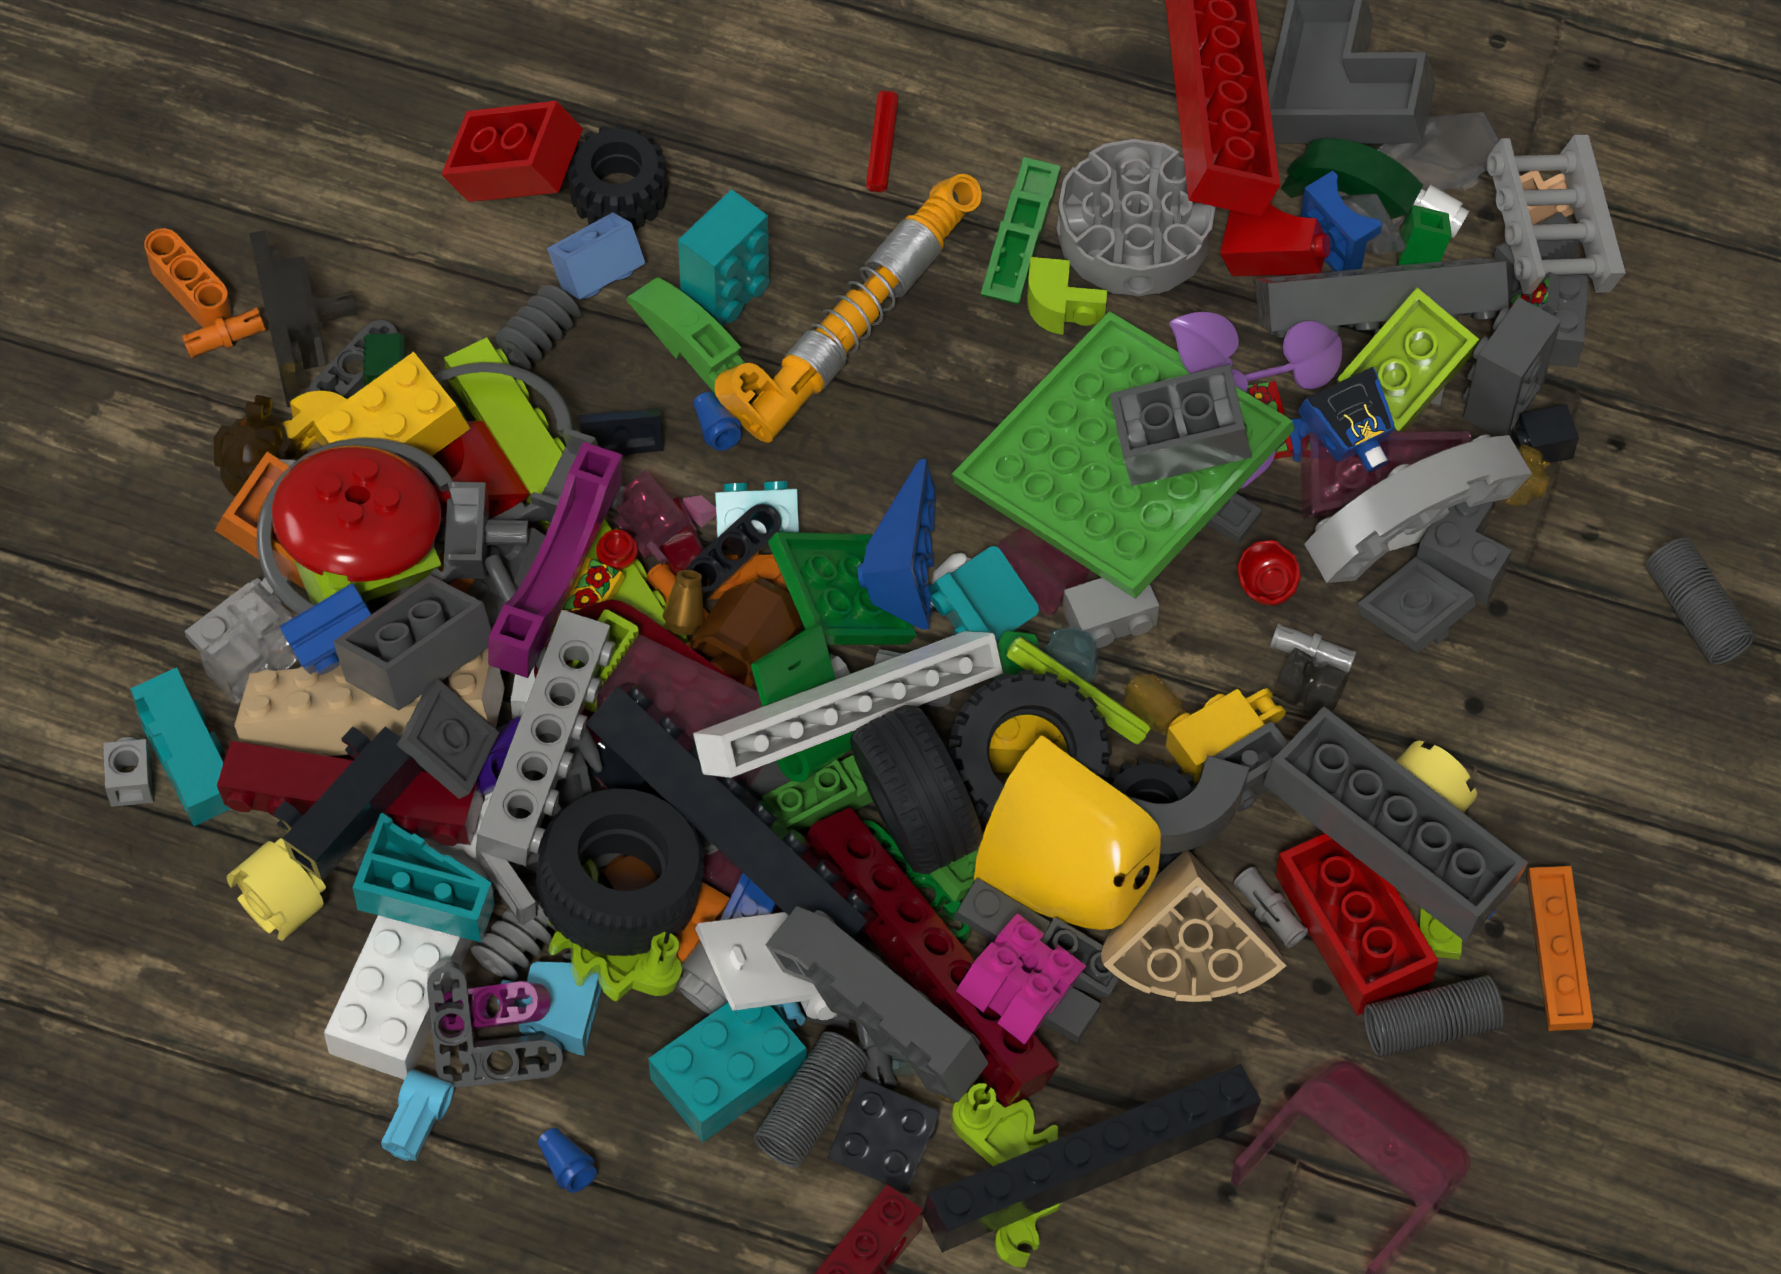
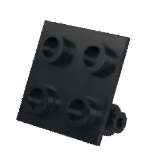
(884, 1134)

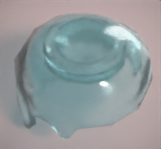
(1075, 651)

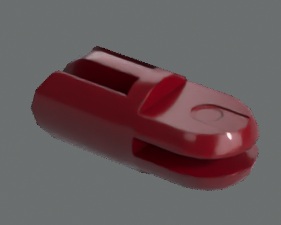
(683, 545)

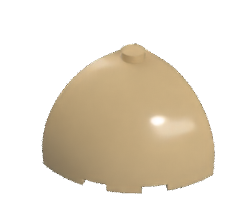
(1190, 939)

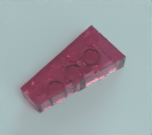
(1334, 484)

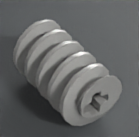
(511, 939)

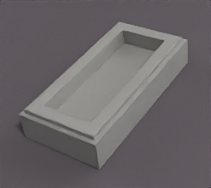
(508, 886)

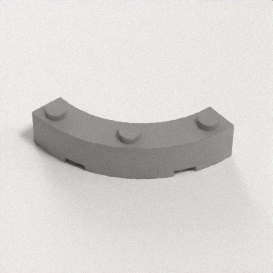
(1412, 500)

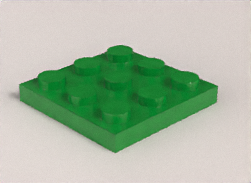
(827, 590)

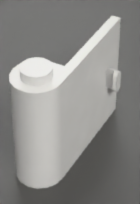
(748, 968)

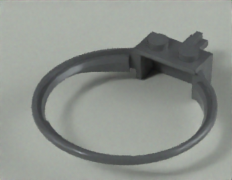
(545, 504)
(466, 523)

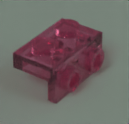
(1042, 568)

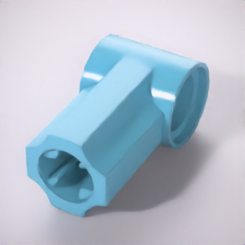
(420, 1104)

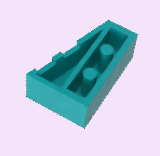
(182, 743)
(421, 886)

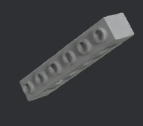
(572, 639)

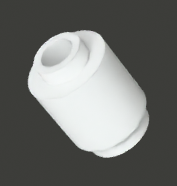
(1440, 201)

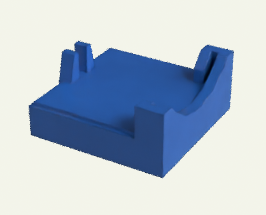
(1345, 228)

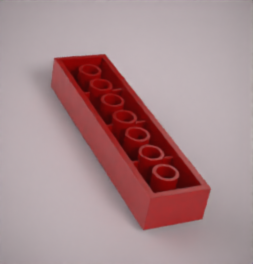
(1223, 104)

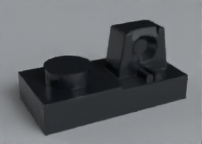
(625, 431)

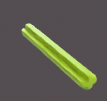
(1115, 714)

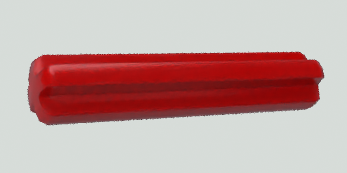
(882, 141)

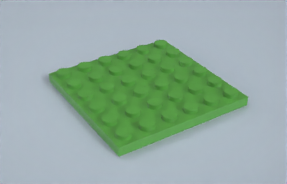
(1063, 468)

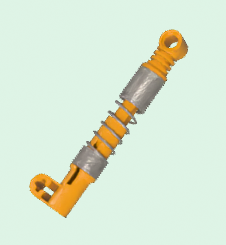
(823, 351)

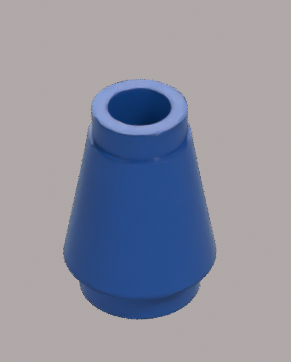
(717, 423)
(567, 1161)

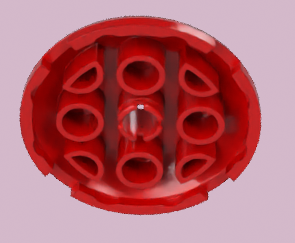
(356, 513)

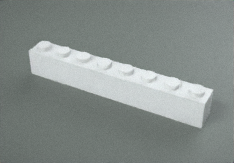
(846, 704)

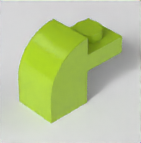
(1054, 303)

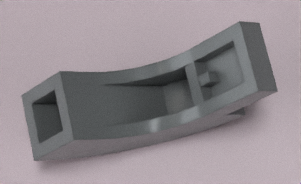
(1202, 812)

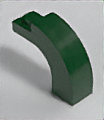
(1359, 172)

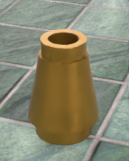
(685, 604)

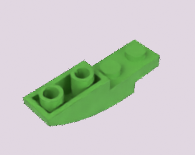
(686, 329)
(820, 796)

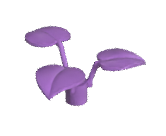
(1209, 340)

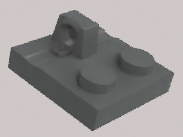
(1417, 605)
(448, 738)

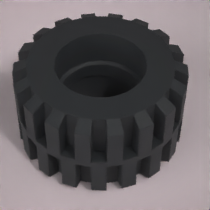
(612, 153)
(1154, 785)

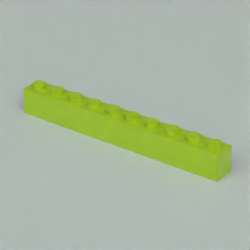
(533, 452)

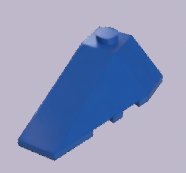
(902, 552)

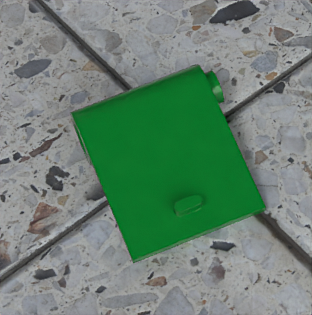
(777, 680)

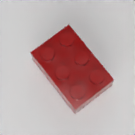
(512, 151)

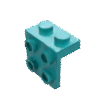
(984, 596)

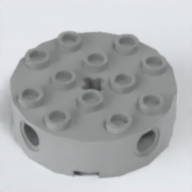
(1131, 219)

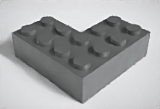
(1335, 88)

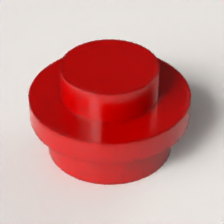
(617, 549)

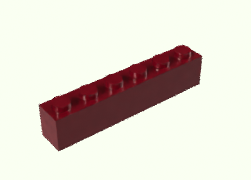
(267, 776)

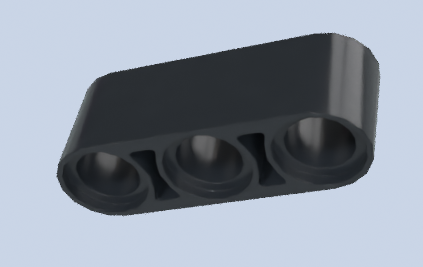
(743, 540)

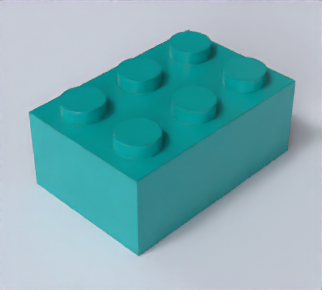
(726, 258)
(726, 1066)

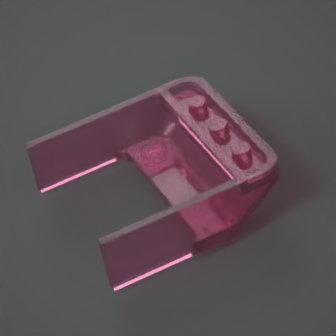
(1382, 1134)

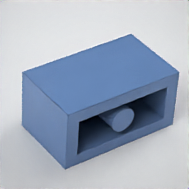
(596, 256)

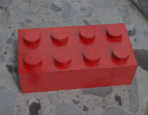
(1355, 922)

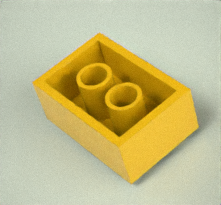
(398, 406)

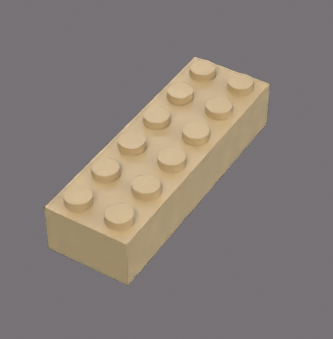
(316, 710)

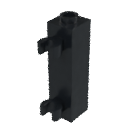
(350, 804)

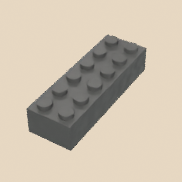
(1374, 294)
(1394, 823)

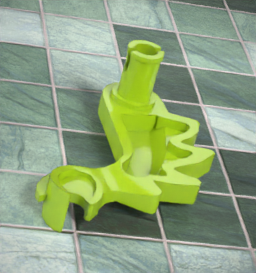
(650, 972)
(999, 1136)

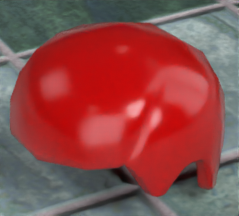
(1268, 573)

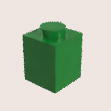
(1424, 235)

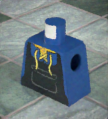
(1351, 419)

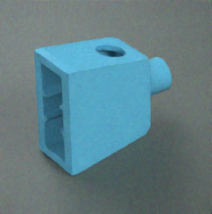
(570, 1009)

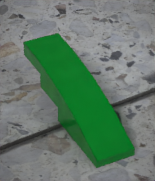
(1021, 231)

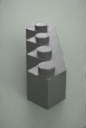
(870, 993)

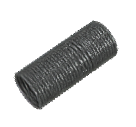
(1705, 608)
(1420, 1020)
(804, 1108)

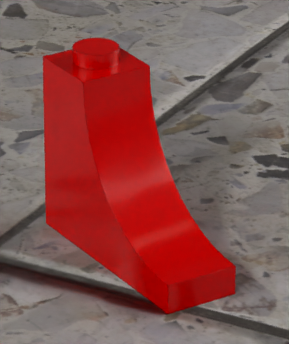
(1273, 244)
(479, 459)

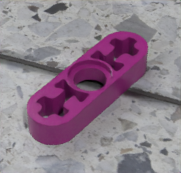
(508, 1012)

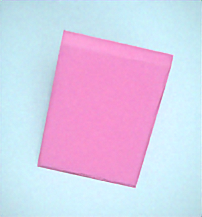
(699, 509)

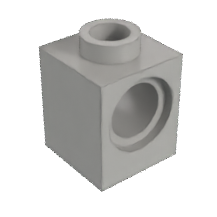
(129, 787)

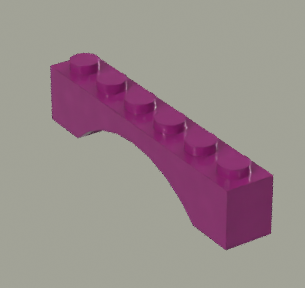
(537, 602)

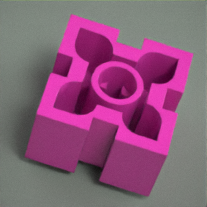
(1020, 978)

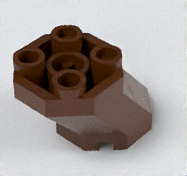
(745, 627)

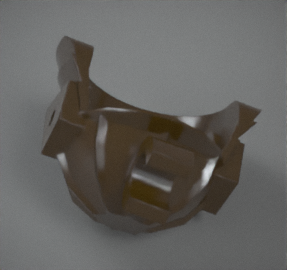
(247, 440)

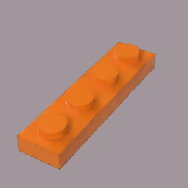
(1559, 948)

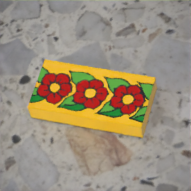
(592, 585)

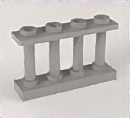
(1584, 195)

